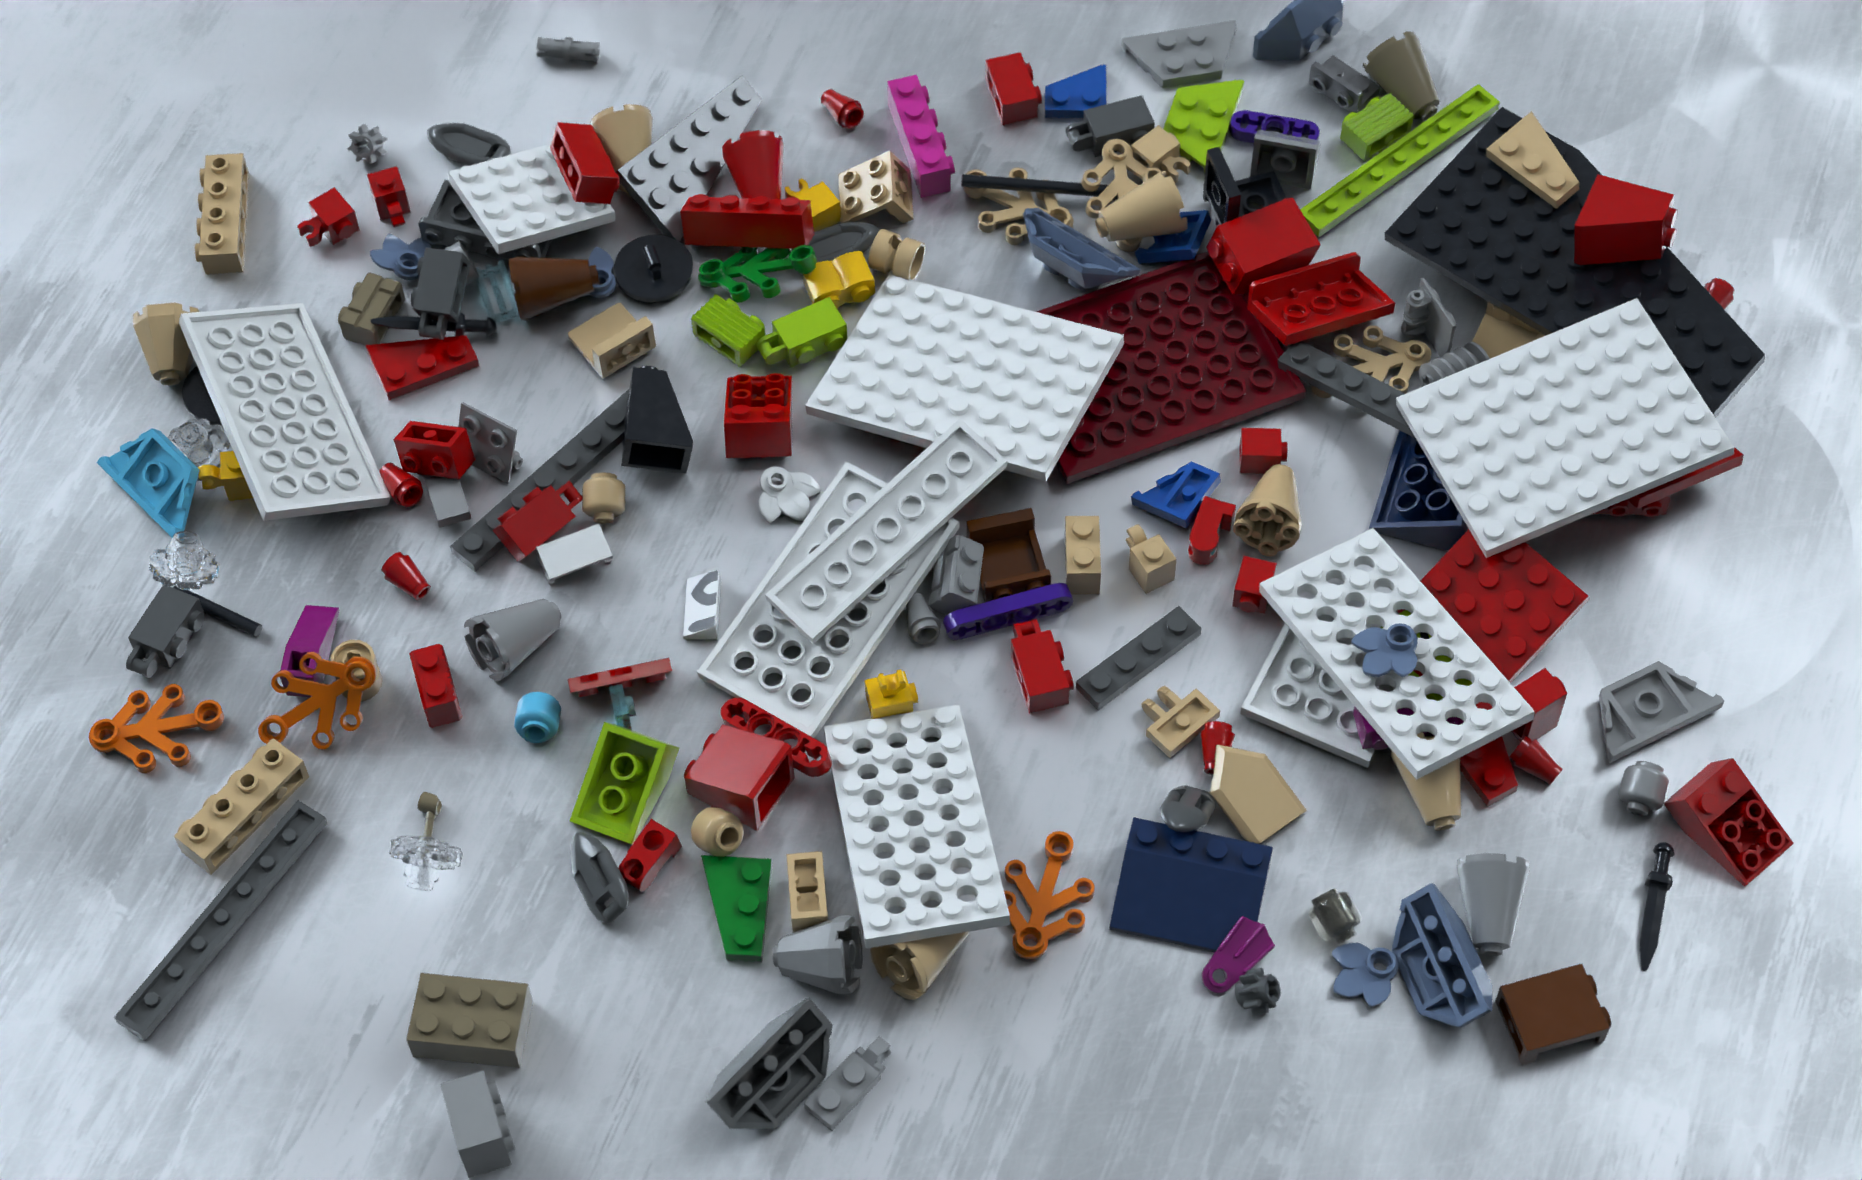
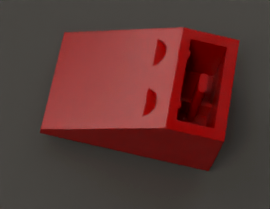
(758, 416)
(1729, 820)

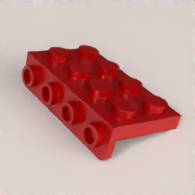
(1317, 299)

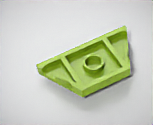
(1202, 117)

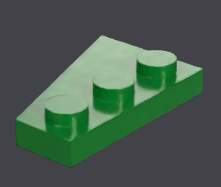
(740, 902)

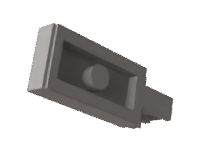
(848, 1084)

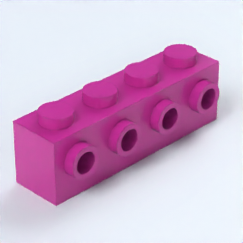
(919, 136)

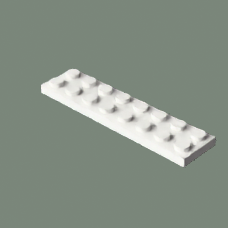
(886, 530)

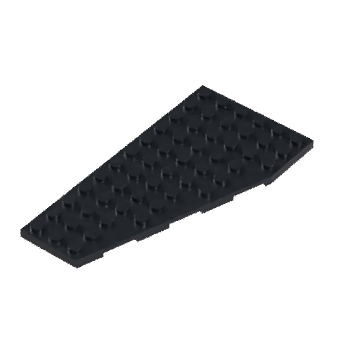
(1520, 256)

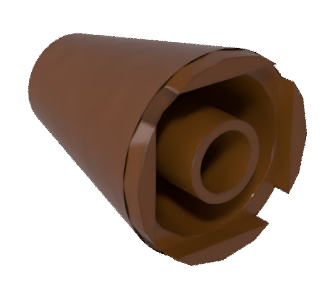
(549, 283)

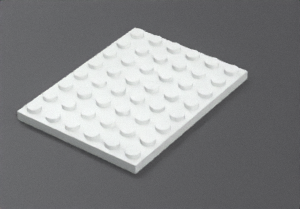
(948, 355)
(1563, 427)

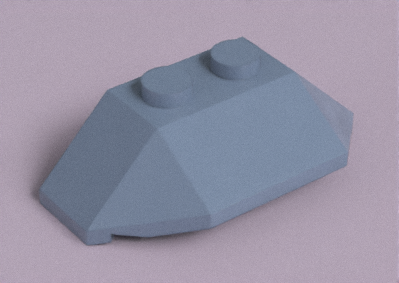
(1298, 30)
(1072, 253)
(1440, 960)

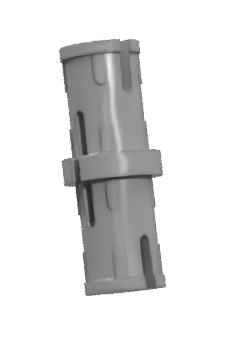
(568, 49)

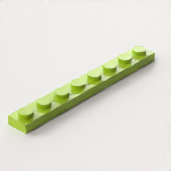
(1399, 159)

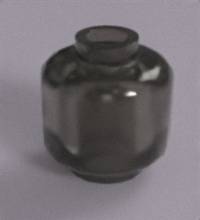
(1335, 916)

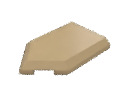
(1252, 793)

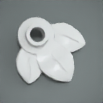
(789, 497)

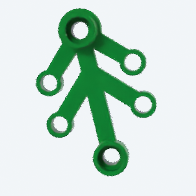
(718, 273)

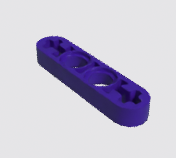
(1008, 611)

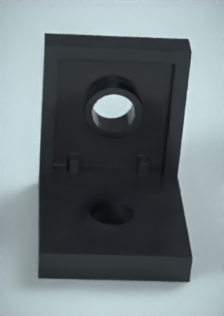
(1231, 197)

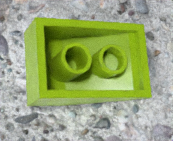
(623, 782)

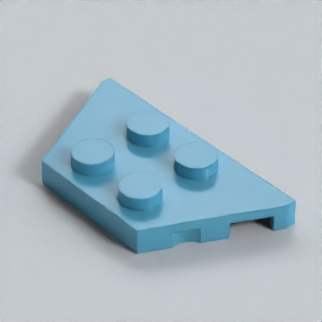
(155, 477)

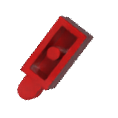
(537, 519)
(1039, 667)

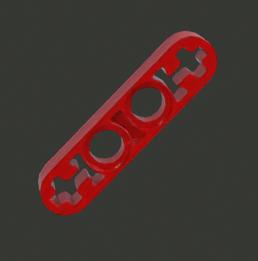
(780, 731)

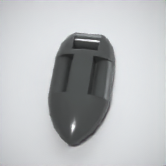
(467, 143)
(842, 239)
(1187, 809)
(598, 877)

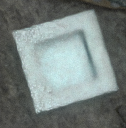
(622, 706)

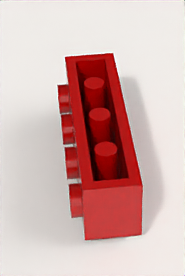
(747, 221)

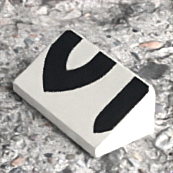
(702, 606)

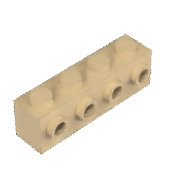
(223, 213)
(241, 806)

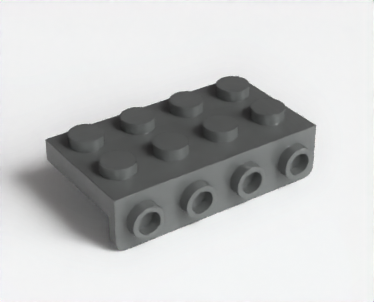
(452, 222)

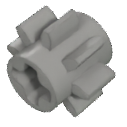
(359, 144)

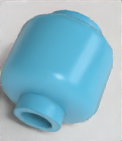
(537, 717)

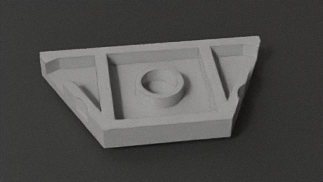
(1184, 53)
(1650, 707)

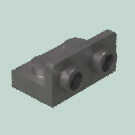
(1343, 84)

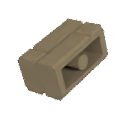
(370, 300)

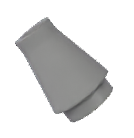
(921, 620)

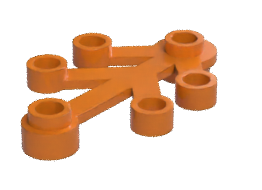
(322, 697)
(152, 726)
(1042, 902)

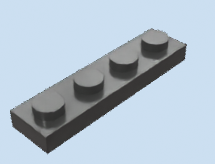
(1138, 658)

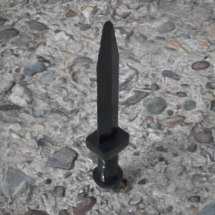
(459, 329)
(1659, 883)

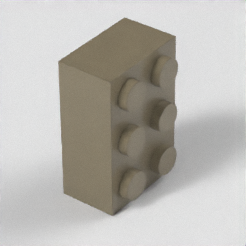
(470, 1020)

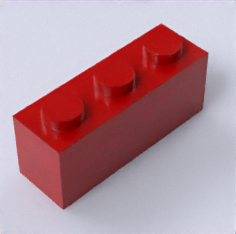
(584, 163)

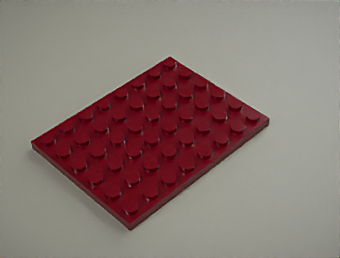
(1184, 369)

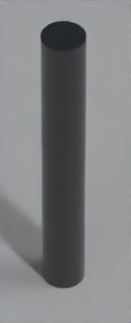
(227, 615)

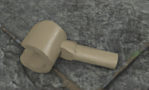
(432, 806)

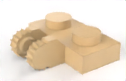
(1181, 723)

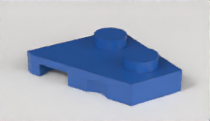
(1076, 93)
(1179, 245)
(1179, 494)

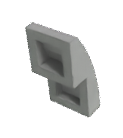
(447, 500)

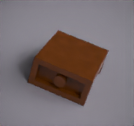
(1010, 554)
(1552, 1011)

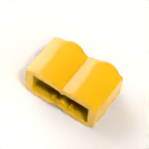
(842, 279)

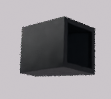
(654, 424)

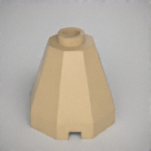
(164, 341)

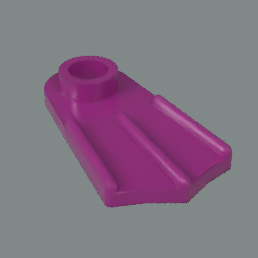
(1238, 952)

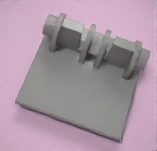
(1427, 316)
(491, 443)

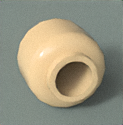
(603, 497)
(717, 831)

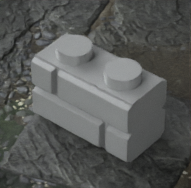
(957, 575)

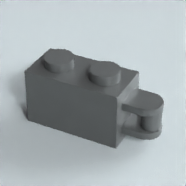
(1117, 120)
(439, 290)
(164, 630)

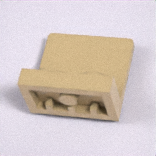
(876, 186)
(1502, 332)
(613, 339)

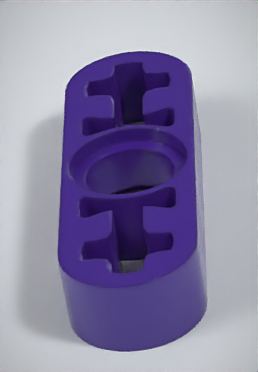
(1256, 119)

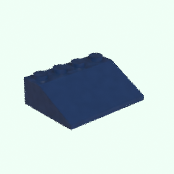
(1414, 501)
(1187, 885)

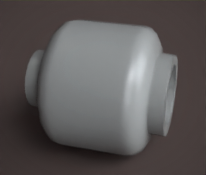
(1643, 787)

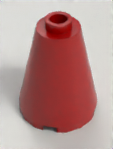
(756, 163)

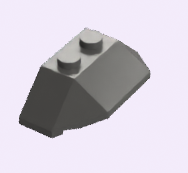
(774, 1070)

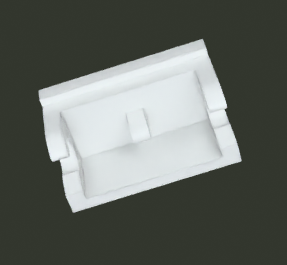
(573, 552)

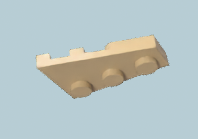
(1534, 161)

